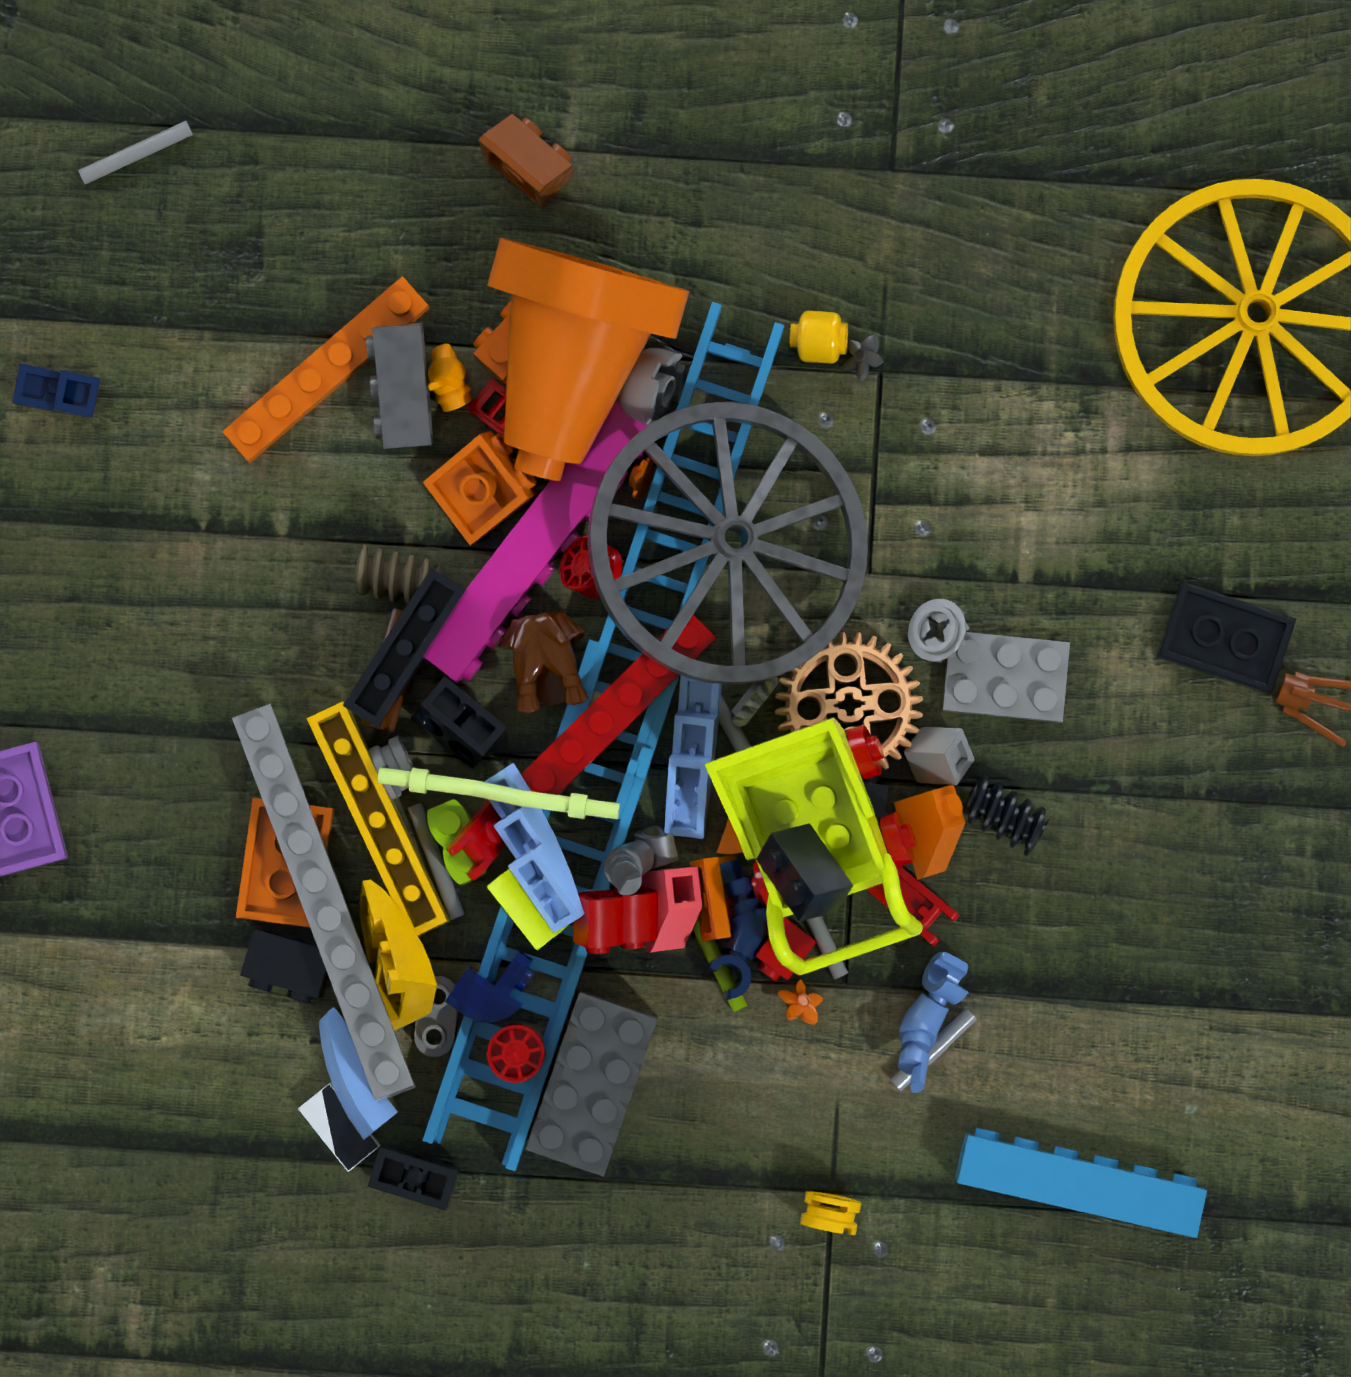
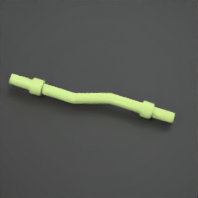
(576, 805)

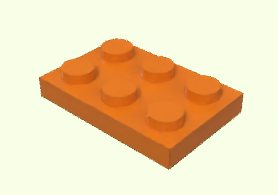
(266, 883)

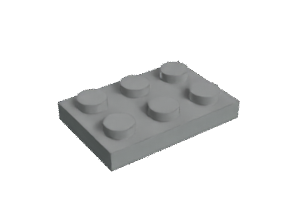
(1007, 677)

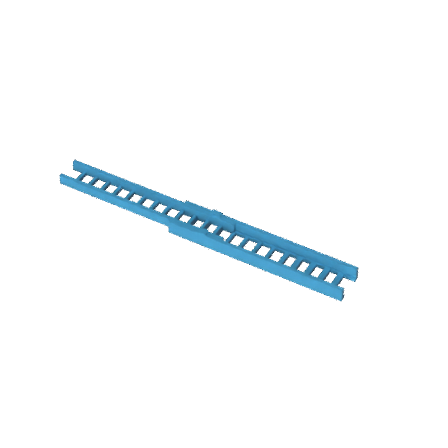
(631, 781)

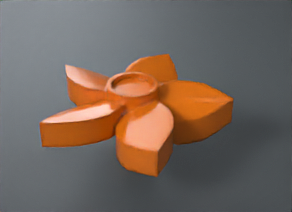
(801, 1003)

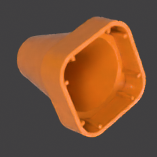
(571, 347)

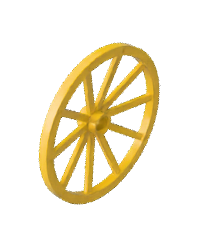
(1143, 383)

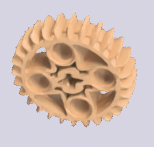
(857, 652)

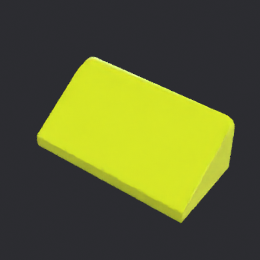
(521, 909)

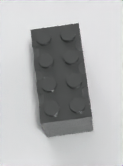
(591, 1083)

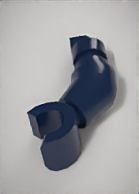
(747, 928)

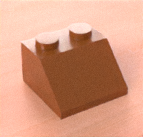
(526, 159)

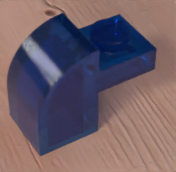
(487, 1001)

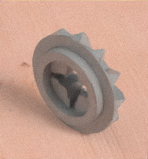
(923, 628)
(752, 701)

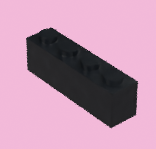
(405, 648)

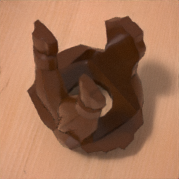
(544, 651)

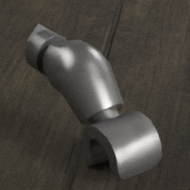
(632, 860)

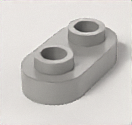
(442, 1018)

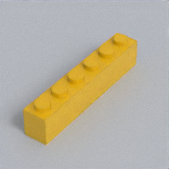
(377, 818)

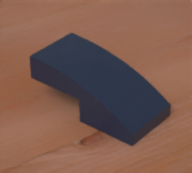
(56, 391)

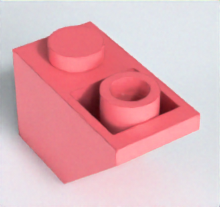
(677, 905)

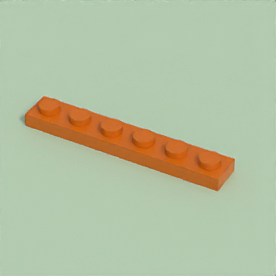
(321, 372)

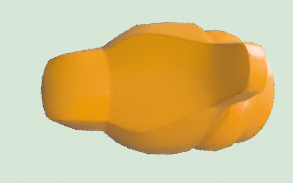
(447, 379)

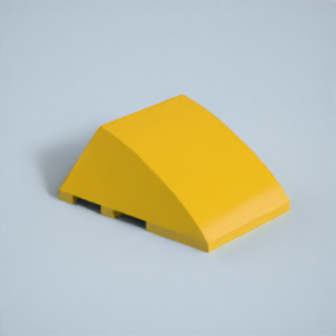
(400, 958)

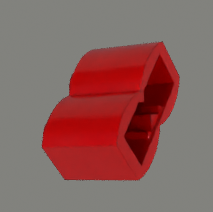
(616, 919)

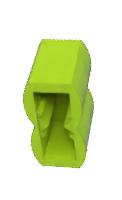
(445, 824)

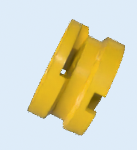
(829, 1217)

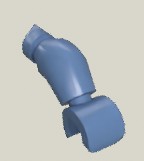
(927, 1013)

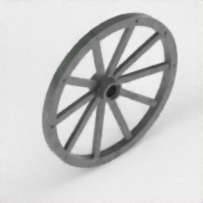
(844, 497)

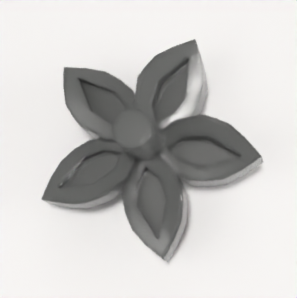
(863, 356)

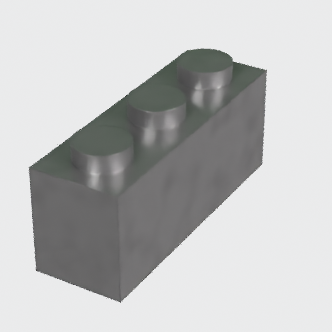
(400, 385)

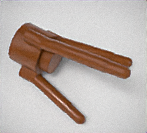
(1297, 693)

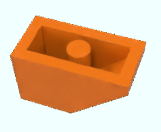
(937, 826)

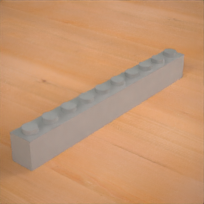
(323, 903)

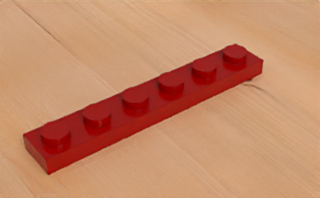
(610, 715)

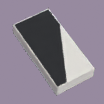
(335, 1129)

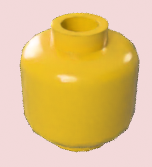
(819, 337)

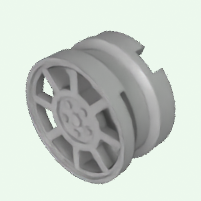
(393, 757)

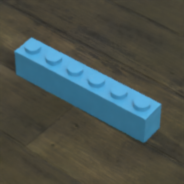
(1081, 1184)

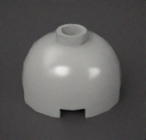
(653, 385)

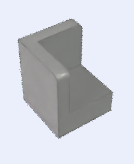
(939, 755)

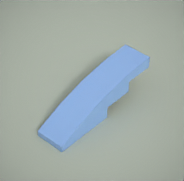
(693, 746)
(539, 859)

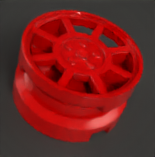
(576, 569)
(516, 1053)

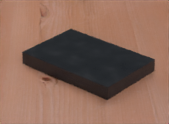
(1226, 638)

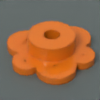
(640, 477)

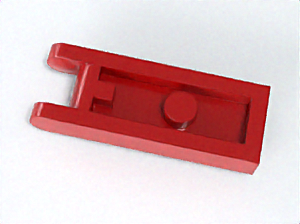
(479, 840)
(919, 902)

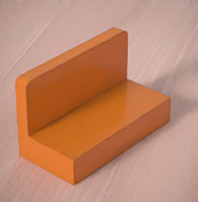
(715, 909)

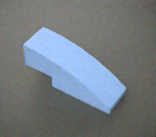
(349, 1077)

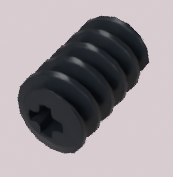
(1005, 814)

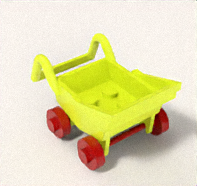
(817, 781)

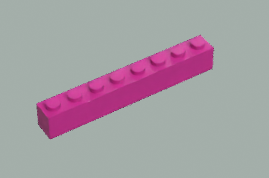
(528, 554)

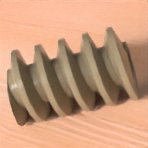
(389, 574)

